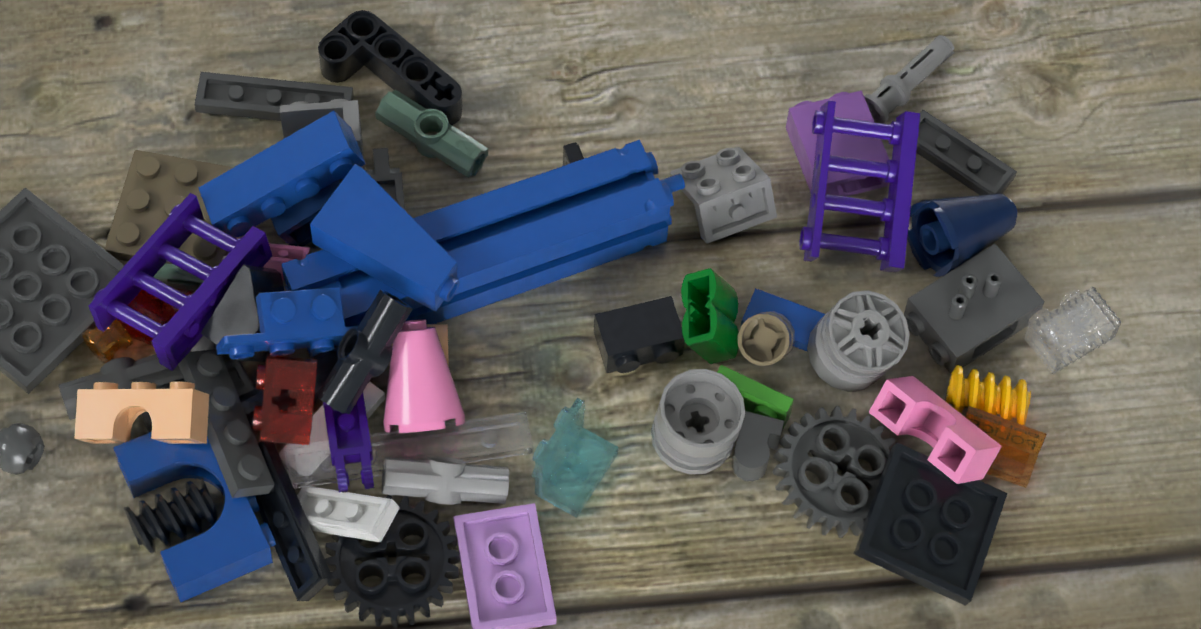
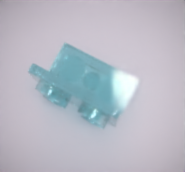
(571, 461)

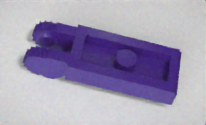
(349, 443)

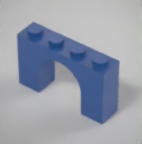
(224, 551)

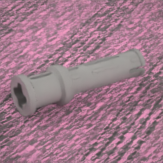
(896, 89)

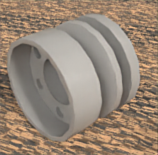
(846, 356)
(708, 405)

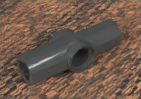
(122, 372)

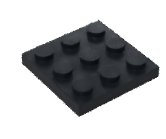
(930, 525)

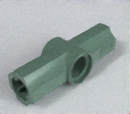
(448, 145)

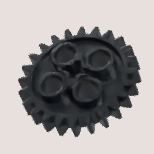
(393, 595)

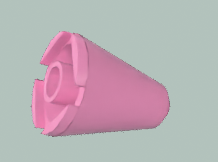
(420, 383)

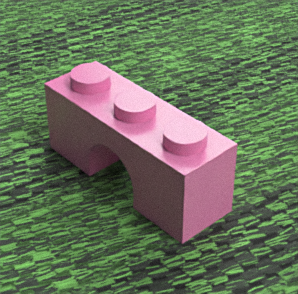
(959, 445)

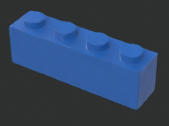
(281, 175)

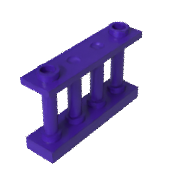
(896, 172)
(183, 331)

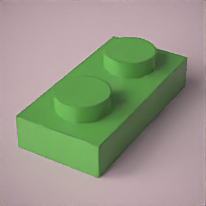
(760, 398)

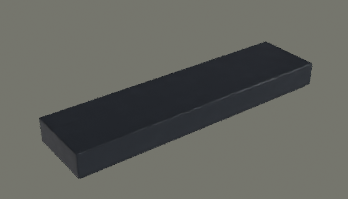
(291, 530)

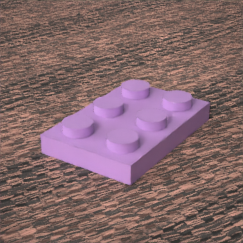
(505, 568)

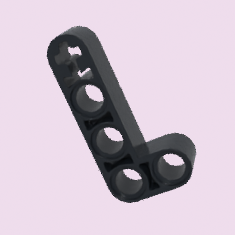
(433, 92)

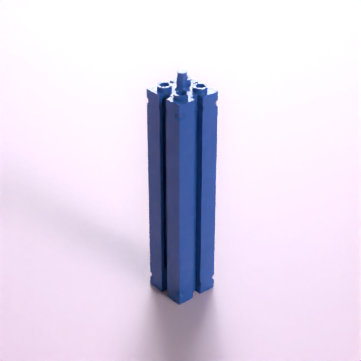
(521, 234)

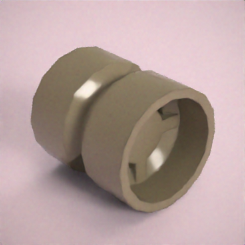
(766, 338)

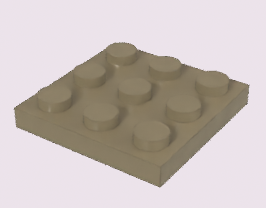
(150, 193)

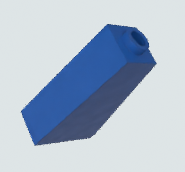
(384, 241)

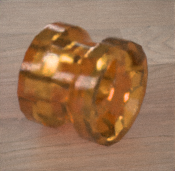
(107, 343)

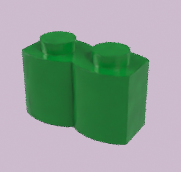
(710, 316)

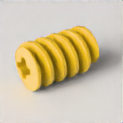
(987, 395)

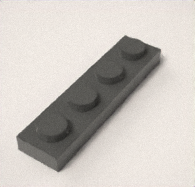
(259, 96)
(228, 425)

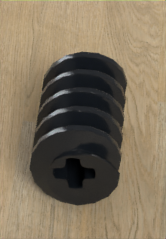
(172, 515)

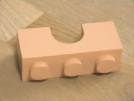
(108, 413)

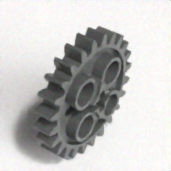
(824, 500)

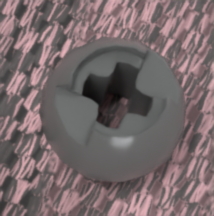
(20, 448)

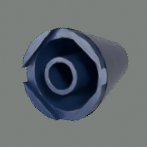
(957, 229)

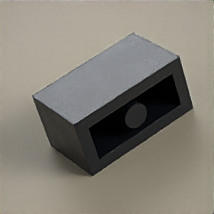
(639, 335)

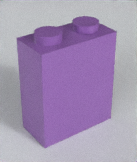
(843, 145)

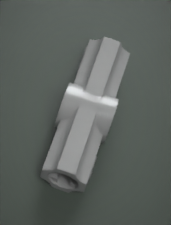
(445, 480)

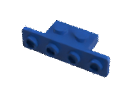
(291, 322)

